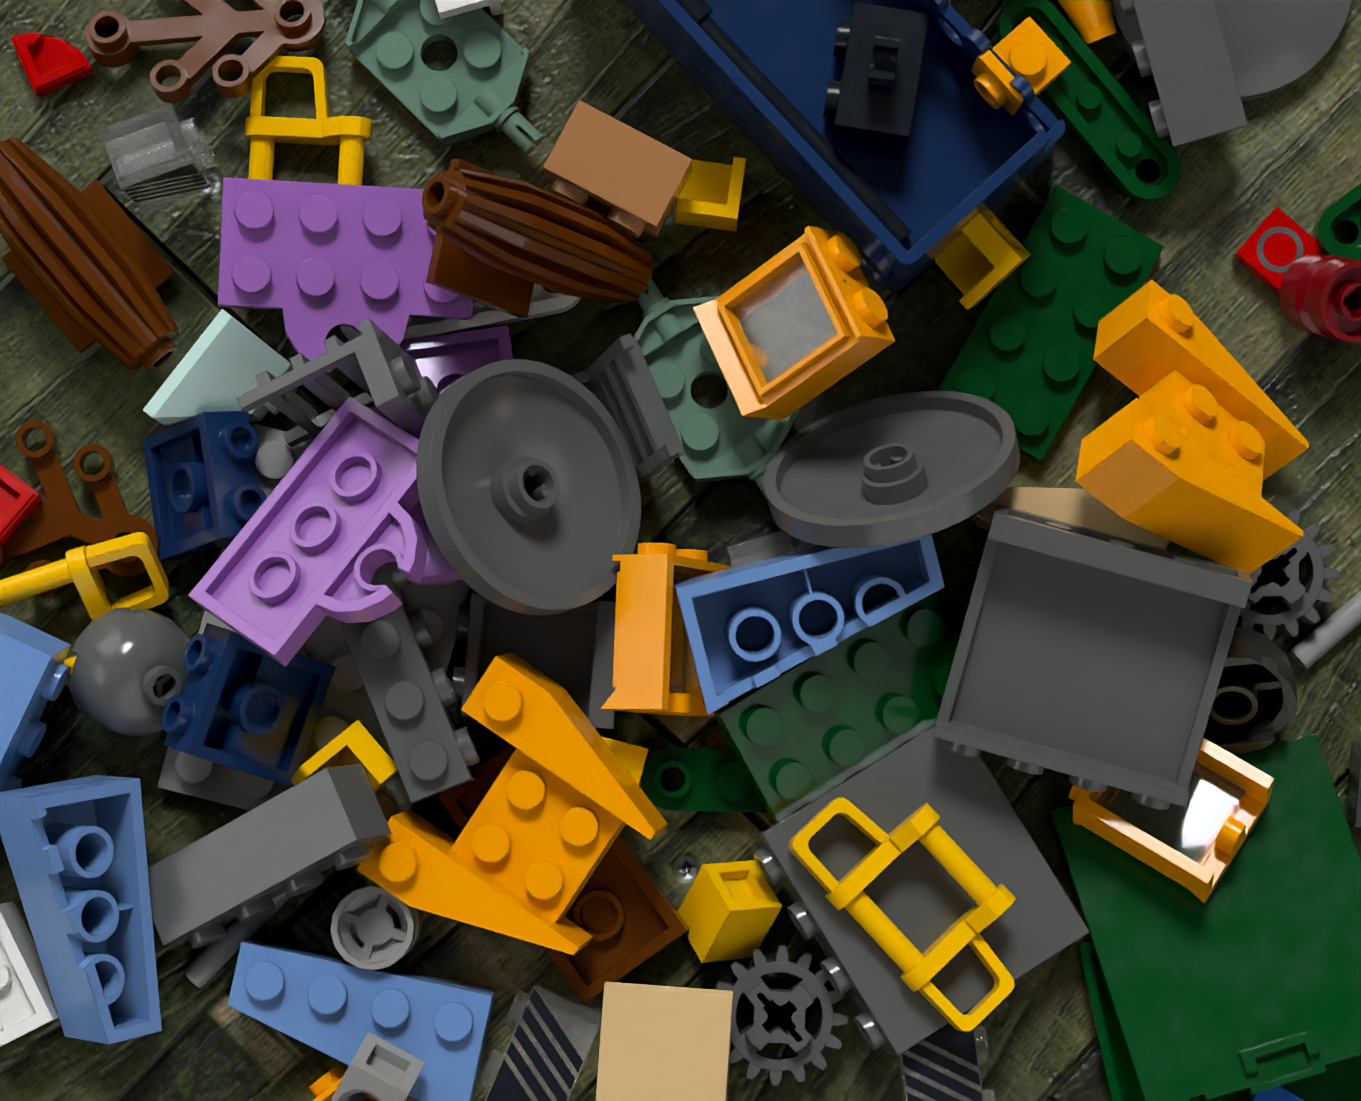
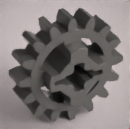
(1289, 592)
(801, 994)

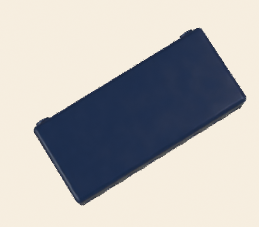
(958, 148)

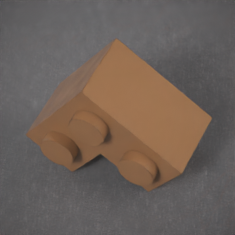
(616, 171)

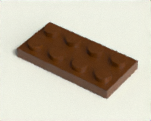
(616, 906)

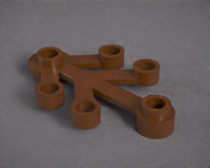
(214, 32)
(60, 515)

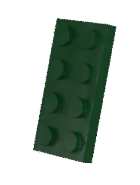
(1043, 319)
(842, 707)

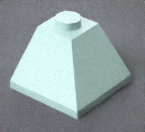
(216, 373)

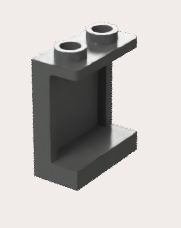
(566, 646)

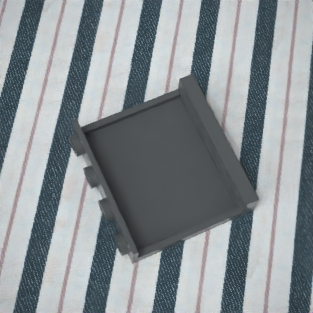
(1090, 657)
(918, 889)

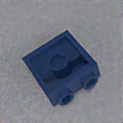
(202, 482)
(246, 705)

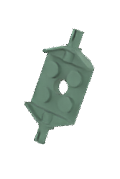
(454, 103)
(715, 440)

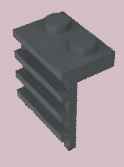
(370, 361)
(631, 396)

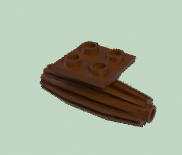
(508, 234)
(84, 261)

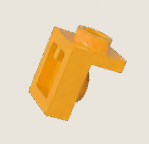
(1027, 54)

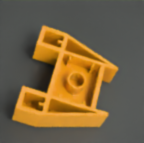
(1194, 442)
(534, 829)

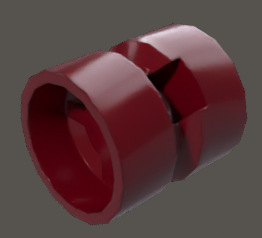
(1323, 296)

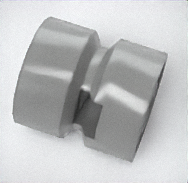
(374, 928)

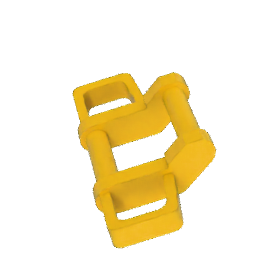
(265, 131)
(81, 569)
(916, 966)

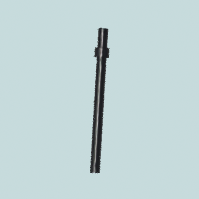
(701, 14)

